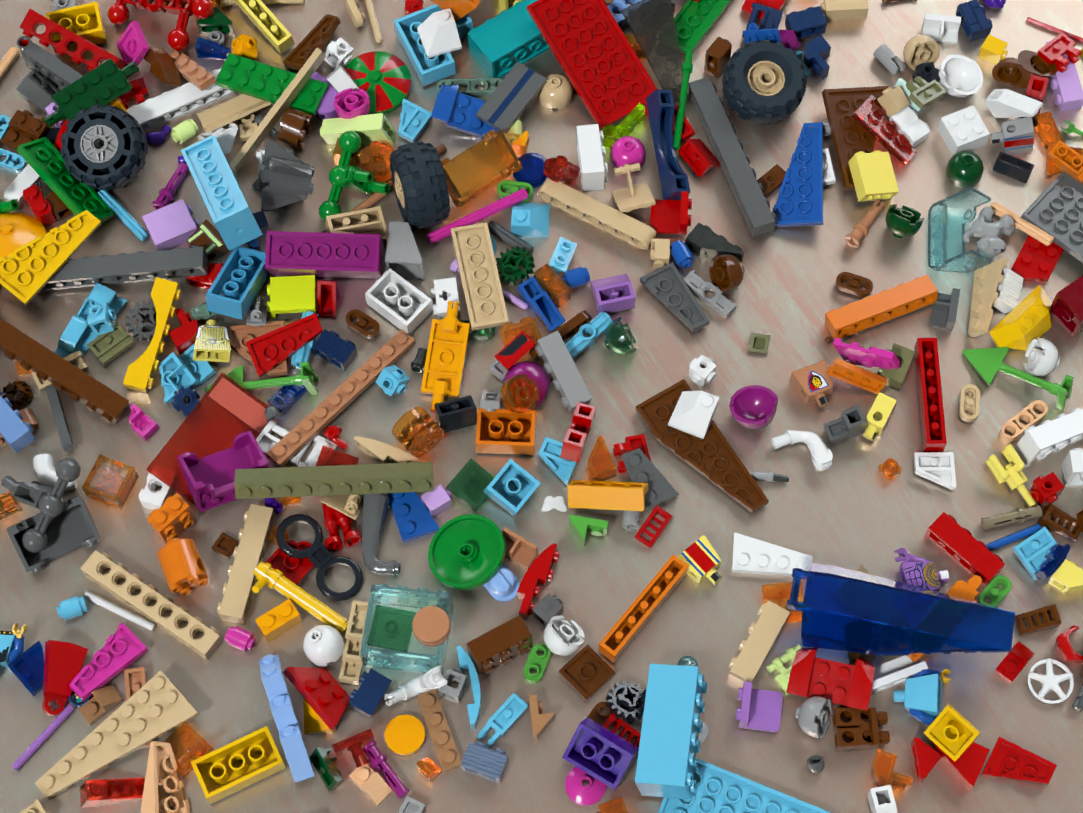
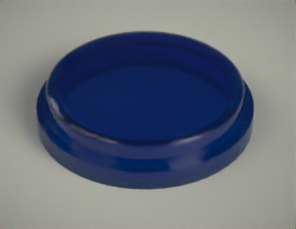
(532, 169)

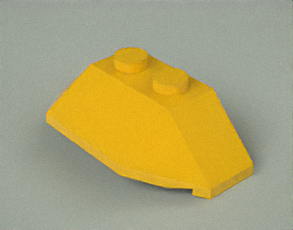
(1025, 322)

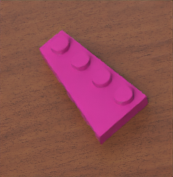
(113, 658)

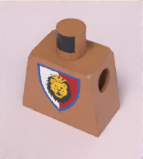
(813, 383)

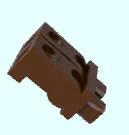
(859, 728)

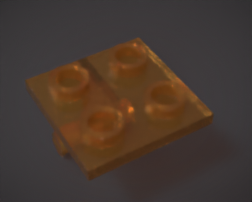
(186, 747)

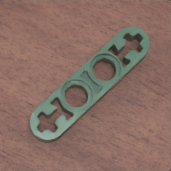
(471, 84)

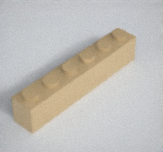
(247, 555)

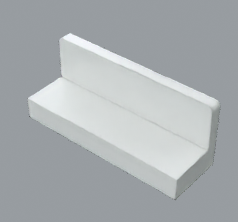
(895, 672)

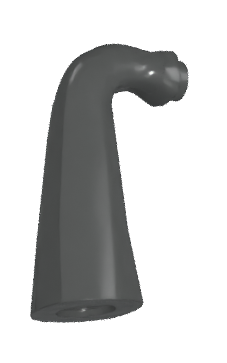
(372, 522)

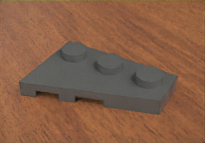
(642, 470)

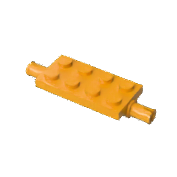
(445, 356)

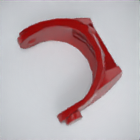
(1065, 647)

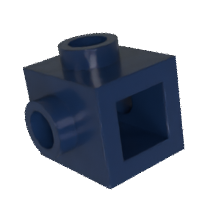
(178, 403)

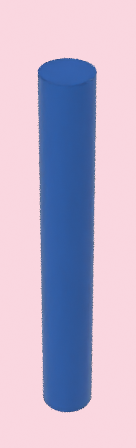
(1013, 537)

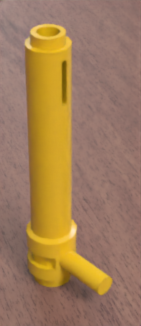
(276, 580)

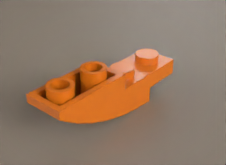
(1068, 160)

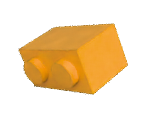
(278, 620)

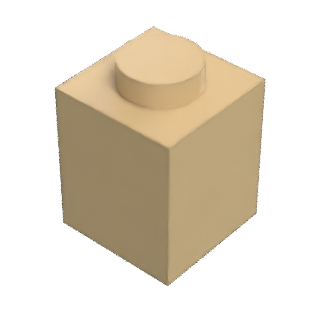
(893, 100)

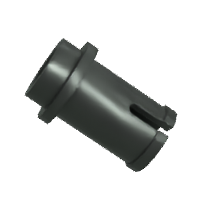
(419, 362)

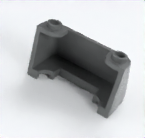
(64, 533)

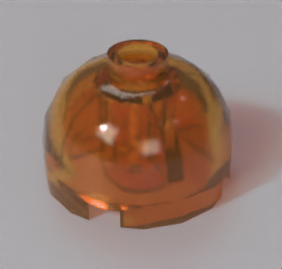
(519, 394)

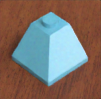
(530, 219)

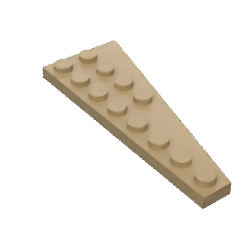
(139, 720)

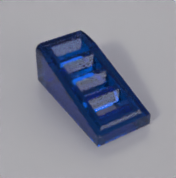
(211, 50)
(288, 404)

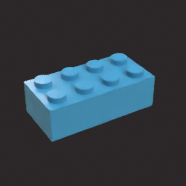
(237, 283)

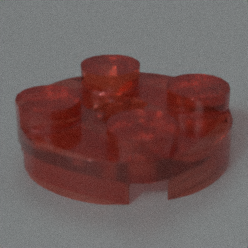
(561, 169)

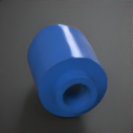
(681, 254)
(576, 277)

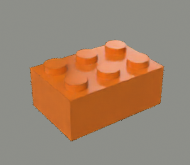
(505, 432)

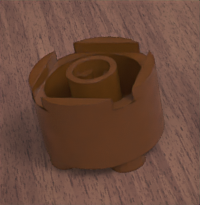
(294, 127)

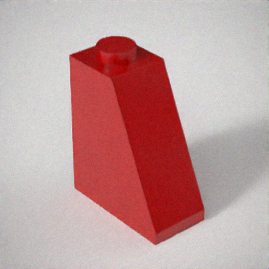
(967, 766)

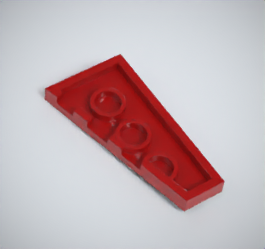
(276, 346)

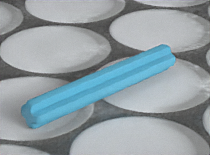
(123, 215)

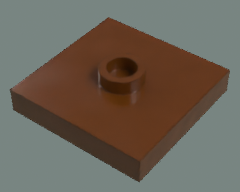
(587, 672)

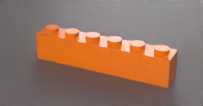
(881, 307)
(643, 608)

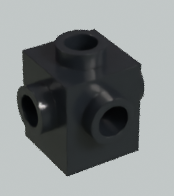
(927, 72)

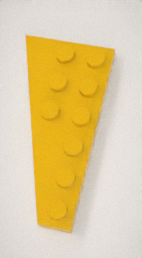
(39, 260)

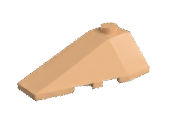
(162, 786)

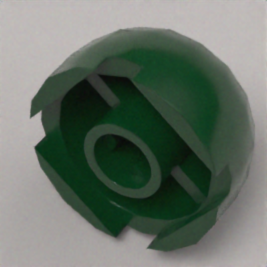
(965, 169)
(903, 221)

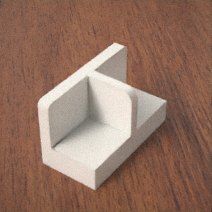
(941, 28)

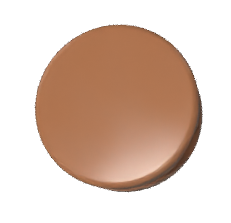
(431, 626)

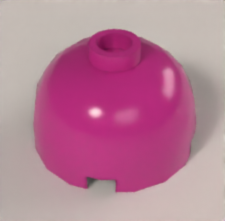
(351, 103)
(627, 151)

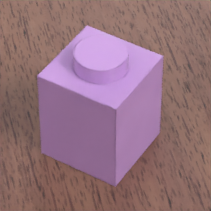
(437, 501)

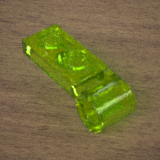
(625, 128)

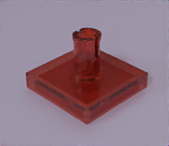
(355, 745)

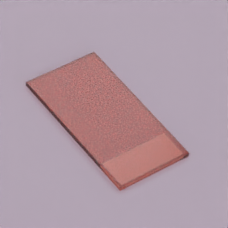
(208, 429)

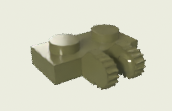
(923, 92)

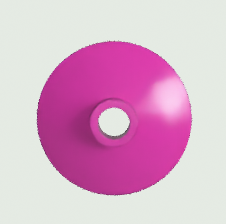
(583, 794)

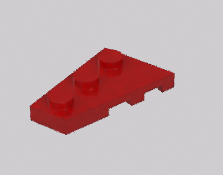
(1017, 763)

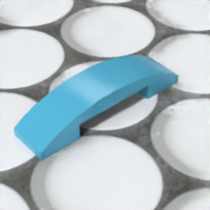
(467, 664)

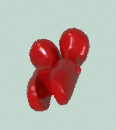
(334, 519)

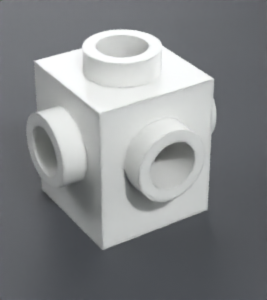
(338, 53)
(702, 370)

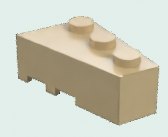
(358, 222)

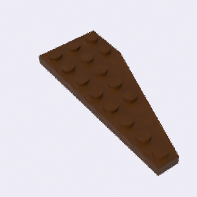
(709, 456)

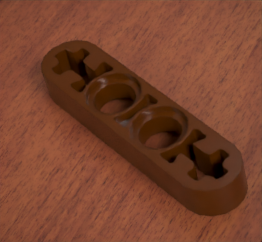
(567, 329)

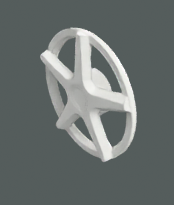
(1050, 681)

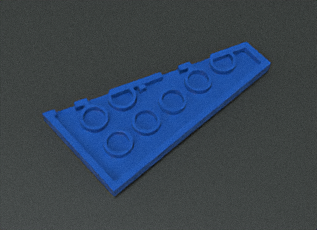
(802, 188)

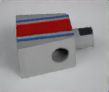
(1015, 135)

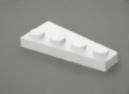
(765, 558)

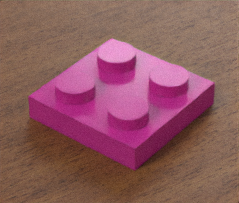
(133, 44)

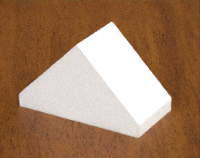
(341, 80)

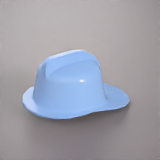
(503, 585)

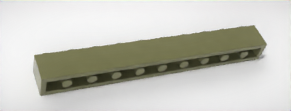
(333, 480)

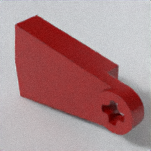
(61, 666)

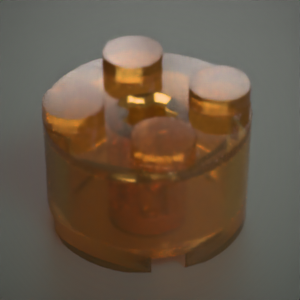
(376, 159)

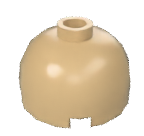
(920, 50)
(556, 92)

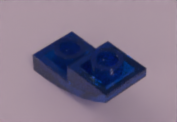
(1054, 560)

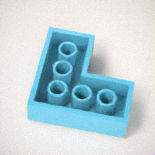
(434, 68)

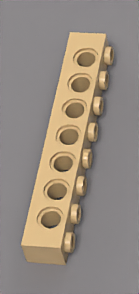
(204, 646)

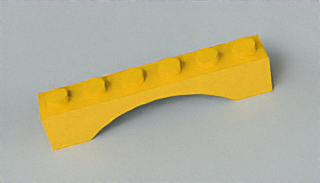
(140, 371)

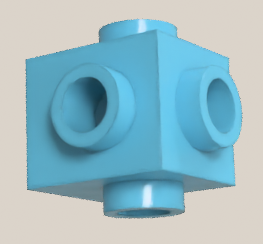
(101, 319)
(393, 380)

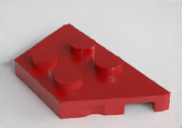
(1036, 260)
(320, 691)

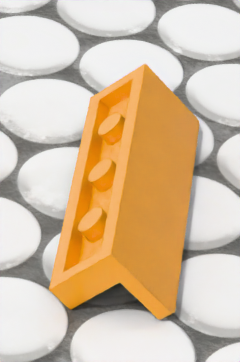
(607, 495)

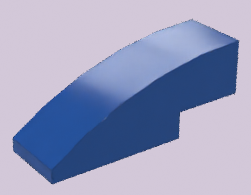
(540, 303)

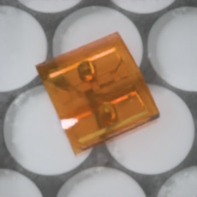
(779, 594)

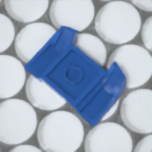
(459, 111)

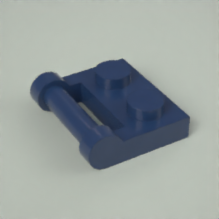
(770, 18)

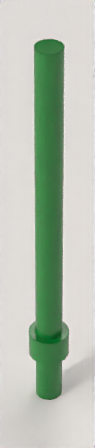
(687, 68)

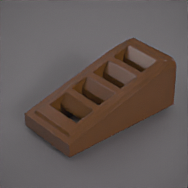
(1057, 527)
(1051, 609)

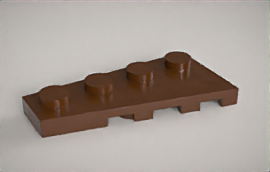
(316, 38)

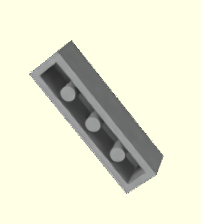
(563, 370)

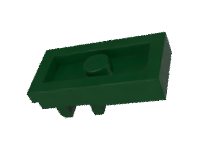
(325, 767)

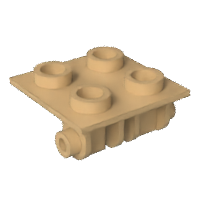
(346, 504)

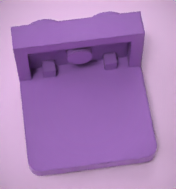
(759, 709)

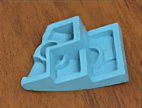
(184, 372)

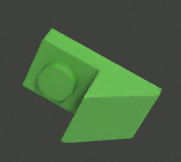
(582, 525)

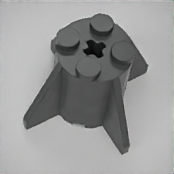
(283, 178)

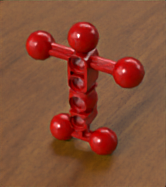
(177, 38)

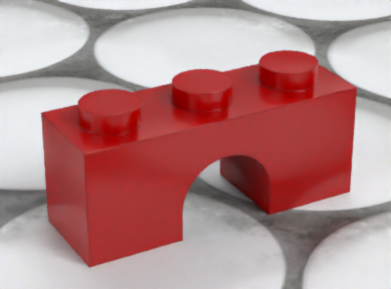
(578, 433)

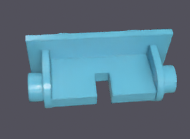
(562, 255)

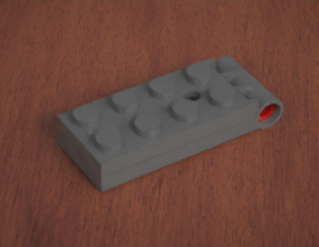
(46, 64)

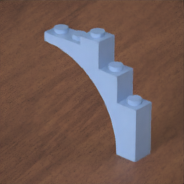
(285, 718)

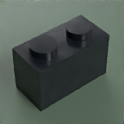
(456, 413)

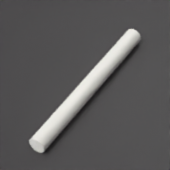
(120, 611)

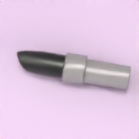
(769, 476)

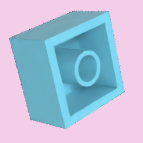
(511, 487)

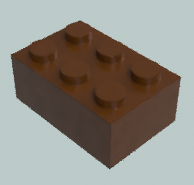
(500, 645)

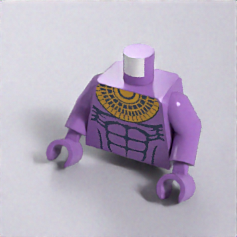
(920, 571)

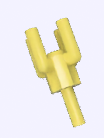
(1012, 473)

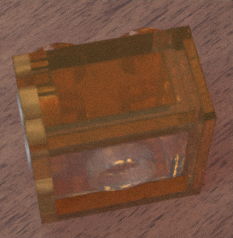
(110, 481)

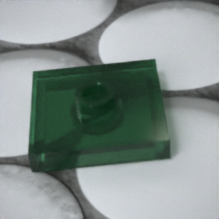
(470, 484)
(391, 628)

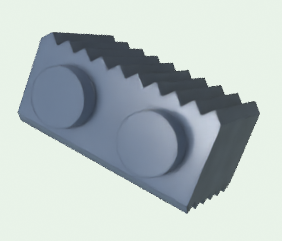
(484, 761)

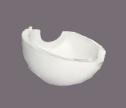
(960, 76)

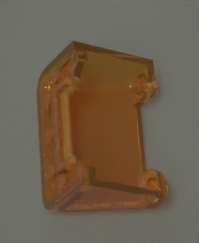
(479, 167)

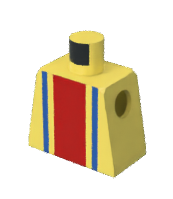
(702, 561)

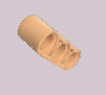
(1026, 415)

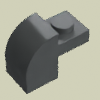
(849, 425)

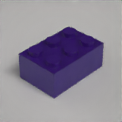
(601, 753)

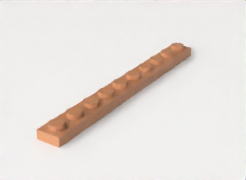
(340, 399)

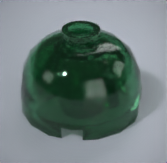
(620, 338)

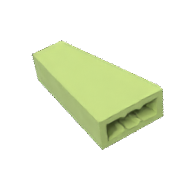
(369, 128)

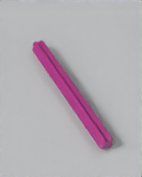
(478, 215)

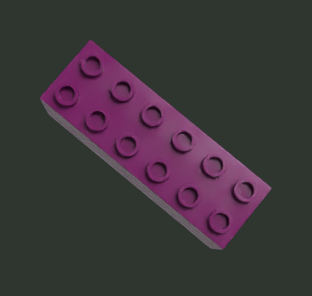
(325, 254)

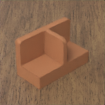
(519, 549)

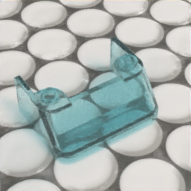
(946, 229)

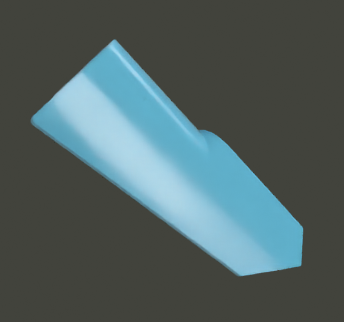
(78, 332)

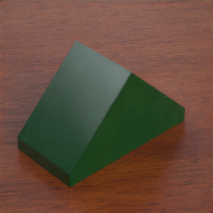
(215, 22)

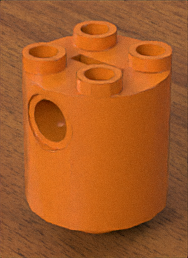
(182, 566)

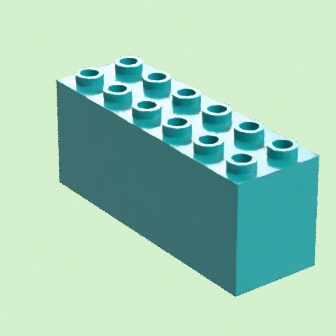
(506, 40)

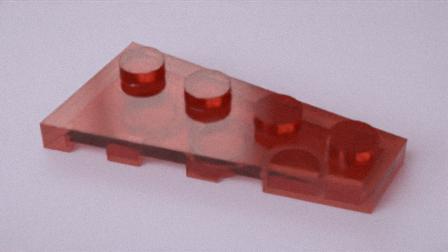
(876, 123)

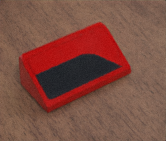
(514, 350)

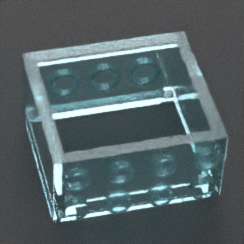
(404, 597)

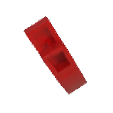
(537, 574)

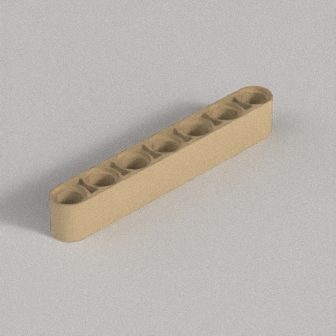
(597, 213)

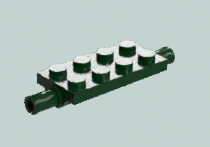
(97, 87)

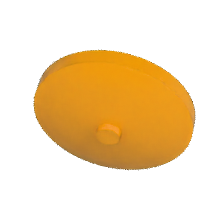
(17, 230)

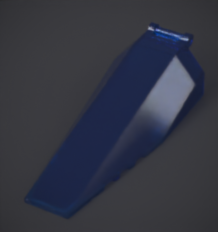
(891, 617)

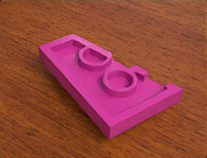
(866, 357)

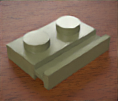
(111, 345)

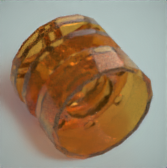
(417, 431)

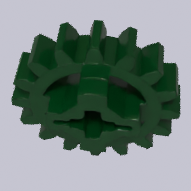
(515, 265)

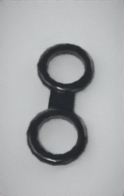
(319, 557)

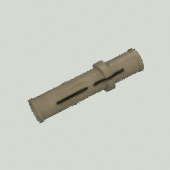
(1018, 515)

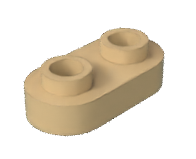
(358, 17)
(969, 404)

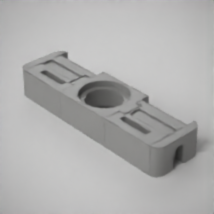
(719, 302)

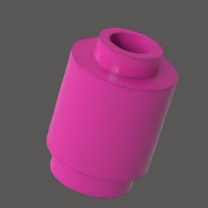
(240, 638)

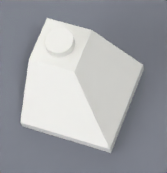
(439, 34)
(225, 136)
(694, 412)

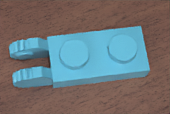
(504, 718)

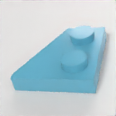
(412, 121)
(1033, 550)

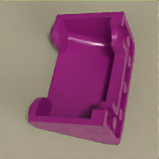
(213, 476)

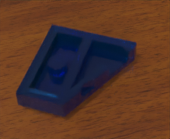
(30, 668)

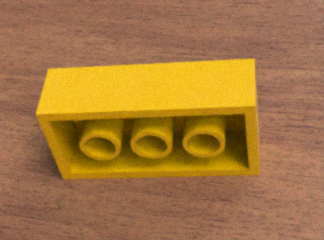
(238, 765)

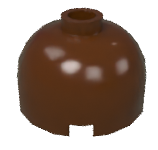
(726, 272)

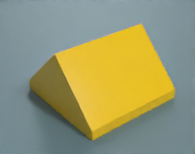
(952, 732)

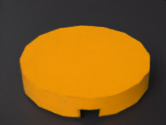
(404, 735)

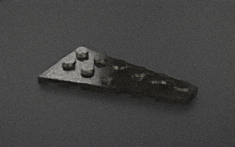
(657, 36)

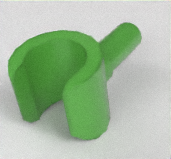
(1071, 128)

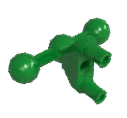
(349, 176)

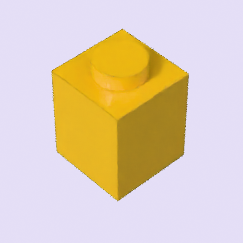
(993, 50)

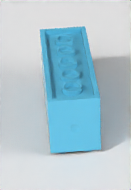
(221, 192)
(670, 731)

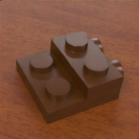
(24, 129)

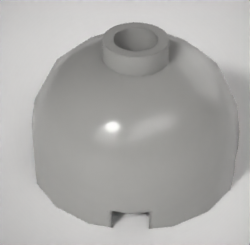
(813, 716)

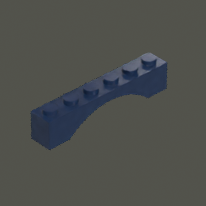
(661, 112)

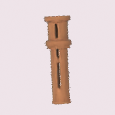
(861, 229)

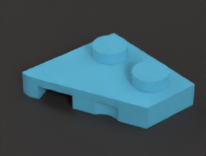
(550, 454)

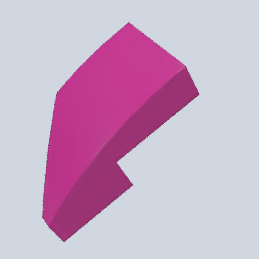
(141, 423)

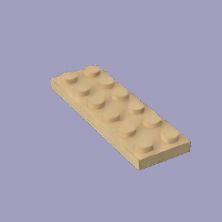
(479, 276)

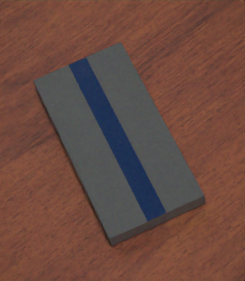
(511, 98)

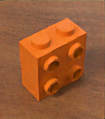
(171, 518)

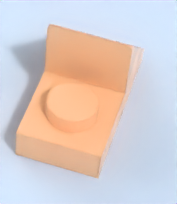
(371, 783)

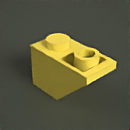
(1068, 577)

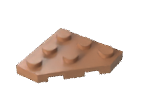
(242, 333)

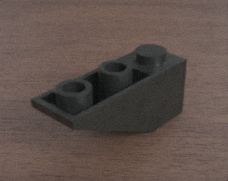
(709, 244)

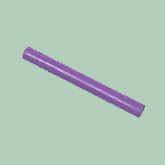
(42, 737)

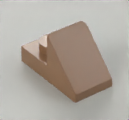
(103, 702)
(539, 722)

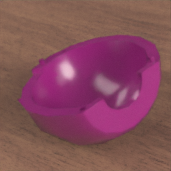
(533, 371)
(754, 406)

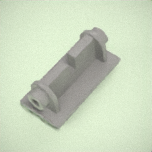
(257, 312)

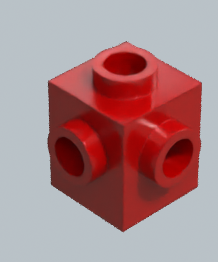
(1046, 489)

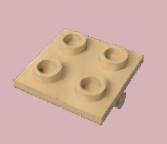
(632, 196)

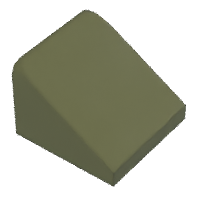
(759, 342)

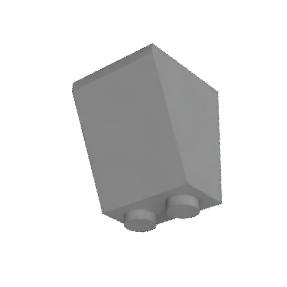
(402, 252)

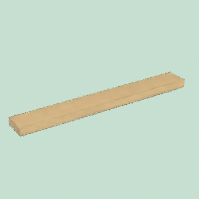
(278, 109)

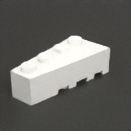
(1050, 436)

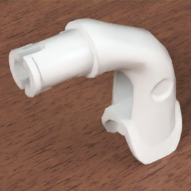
(821, 455)
(425, 682)

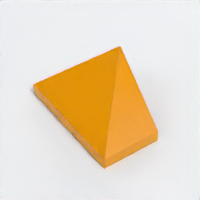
(313, 723)

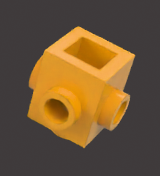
(245, 47)

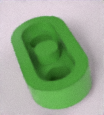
(513, 186)
(993, 593)
(536, 662)

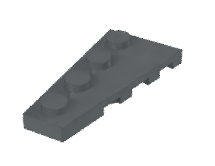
(674, 293)

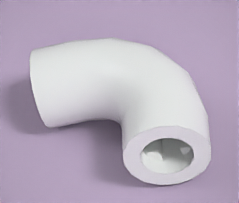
(46, 472)

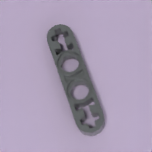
(60, 418)

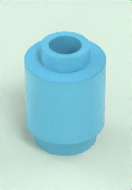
(71, 608)

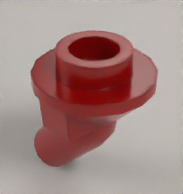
(333, 433)

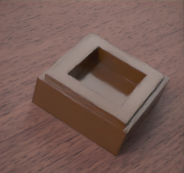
(225, 545)

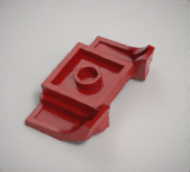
(831, 679)

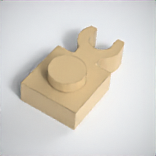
(247, 128)

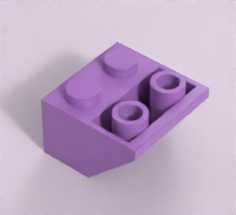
(613, 294)

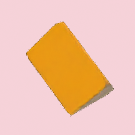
(521, 144)

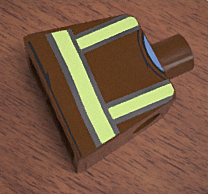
(209, 238)

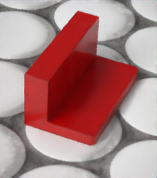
(698, 156)

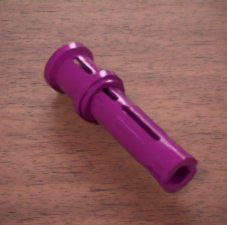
(167, 193)
(379, 762)

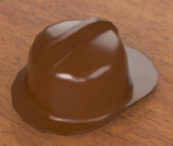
(1034, 64)
(1011, 73)

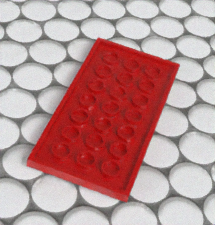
(594, 56)

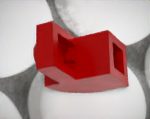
(186, 334)

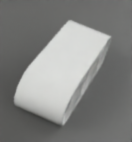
(23, 181)

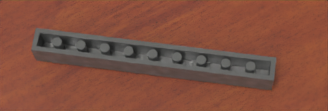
(731, 157)
(130, 268)

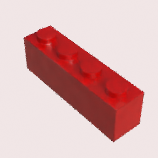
(965, 548)

